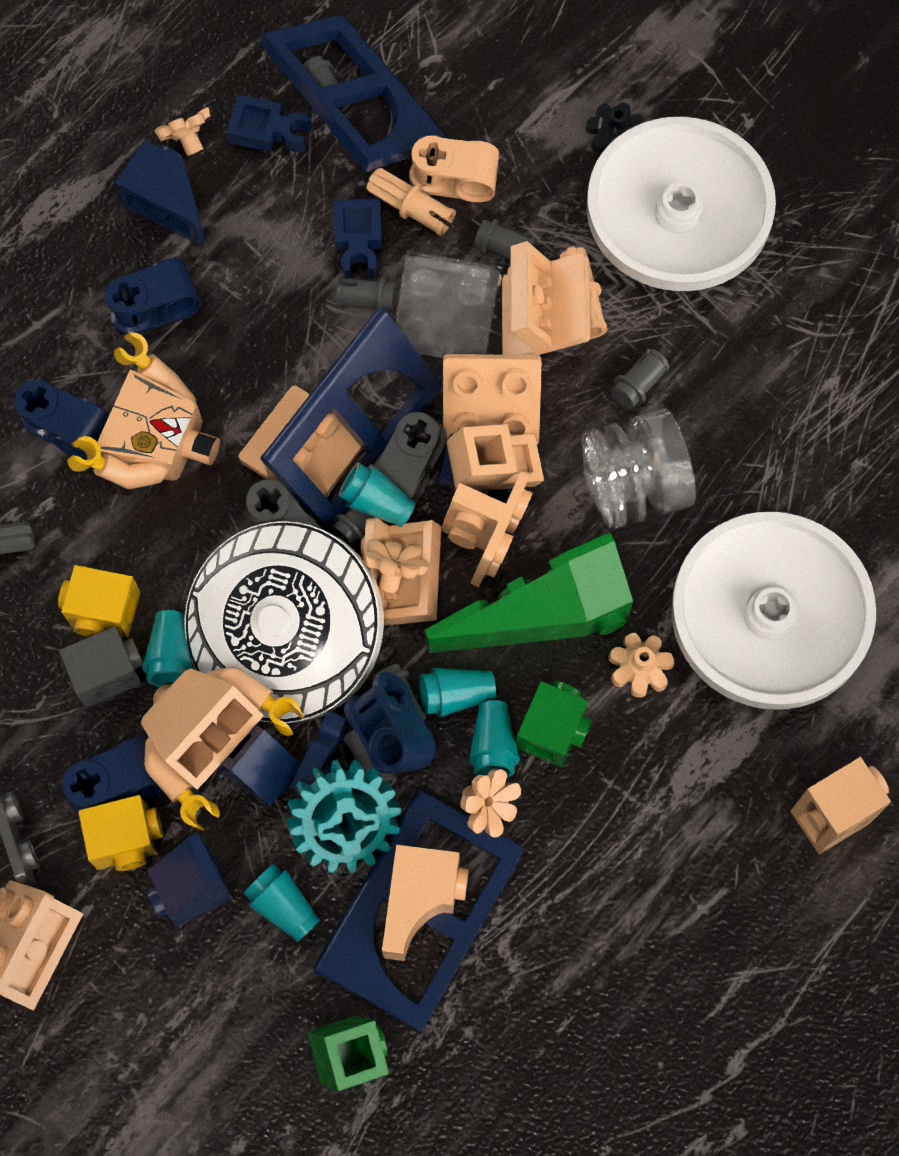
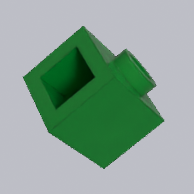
(554, 723)
(349, 1052)

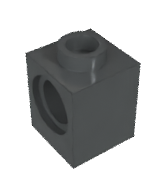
(102, 666)

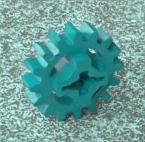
(321, 815)

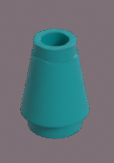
(375, 495)
(167, 649)
(454, 690)
(493, 740)
(281, 902)

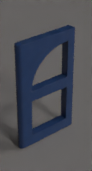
(409, 118)
(374, 348)
(351, 952)

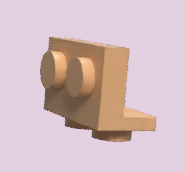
(415, 596)

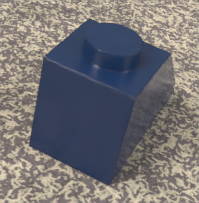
(160, 191)
(260, 766)
(187, 882)

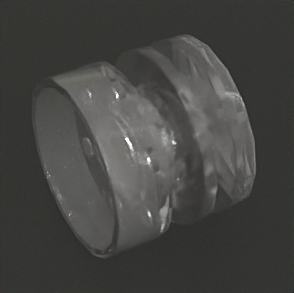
(648, 466)

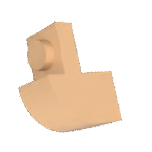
(492, 459)

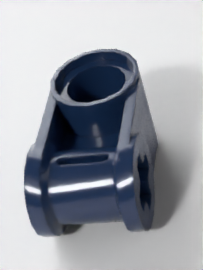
(154, 295)
(62, 420)
(391, 726)
(115, 776)

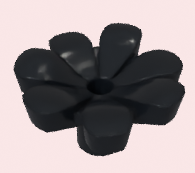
(610, 124)

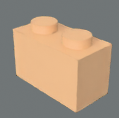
(841, 804)

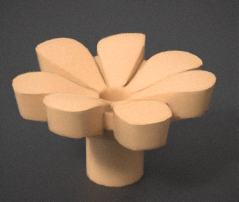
(185, 131)
(394, 562)
(640, 672)
(489, 802)

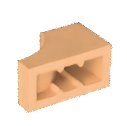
(421, 887)

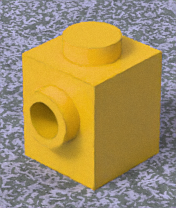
(98, 601)
(121, 833)

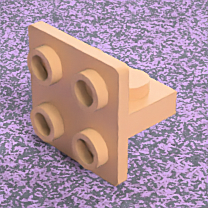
(544, 302)
(492, 392)
(321, 458)
(482, 523)
(31, 940)

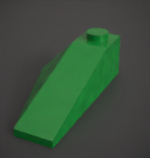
(573, 599)

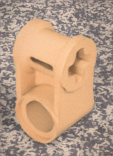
(457, 169)

